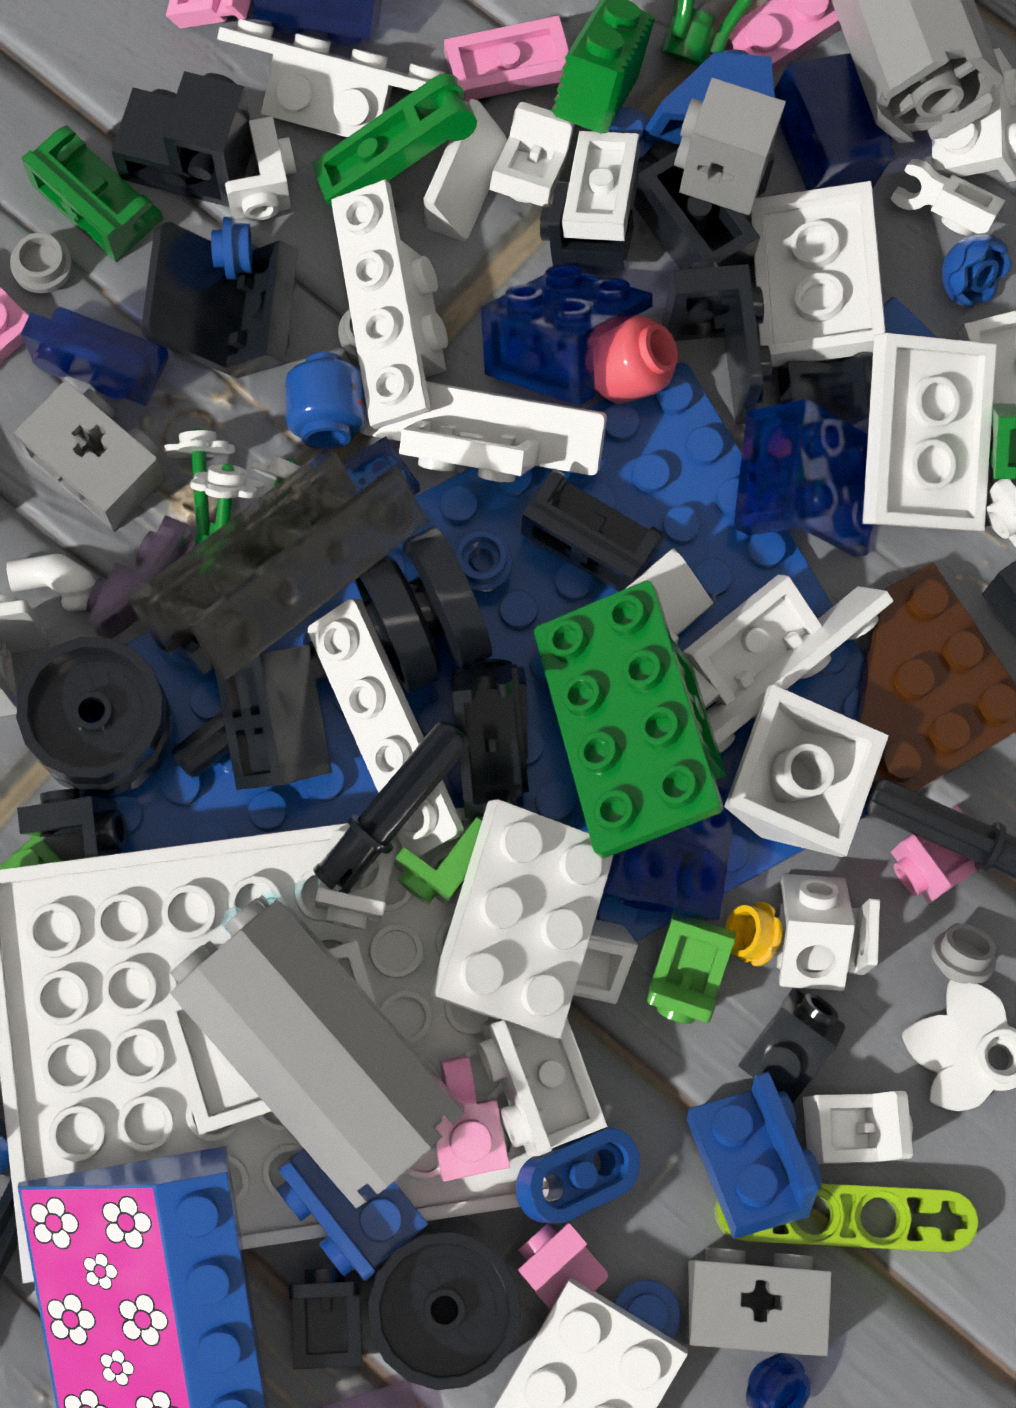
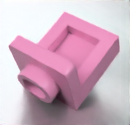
(929, 867)
(554, 1258)

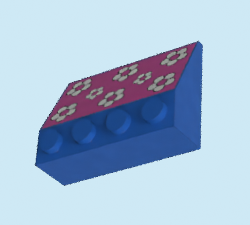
(144, 1285)

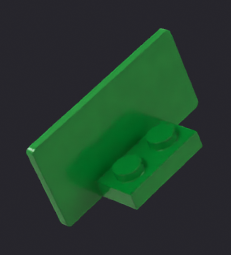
(630, 720)

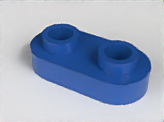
(574, 1179)

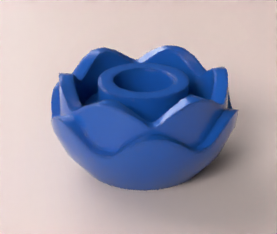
(975, 268)

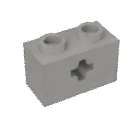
(727, 144)
(107, 484)
(792, 1326)

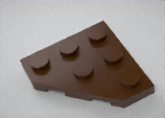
(932, 684)

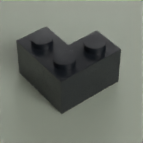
(186, 139)
(690, 226)

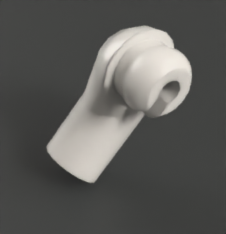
(56, 572)

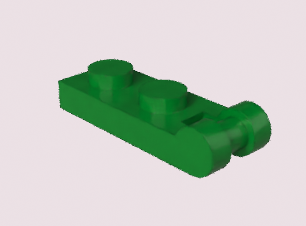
(397, 138)

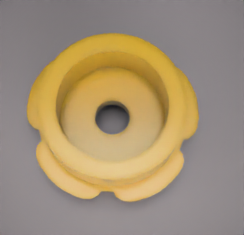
(757, 933)

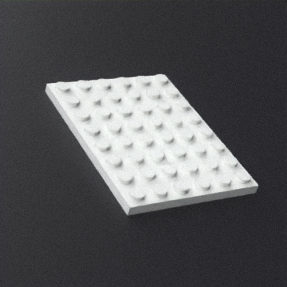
(88, 1044)

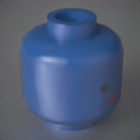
(325, 401)

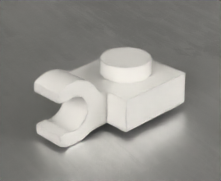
(960, 203)

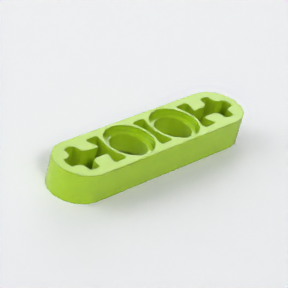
(847, 1230)

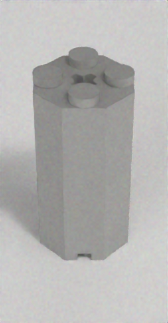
(921, 63)
(315, 1048)

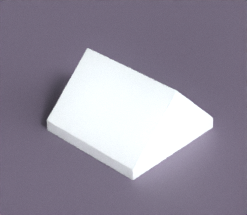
(805, 774)

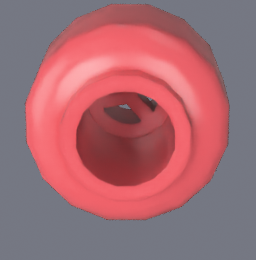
(634, 360)

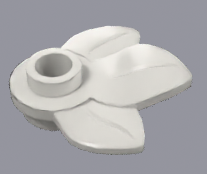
(959, 1047)

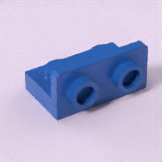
(755, 1158)
(357, 1236)

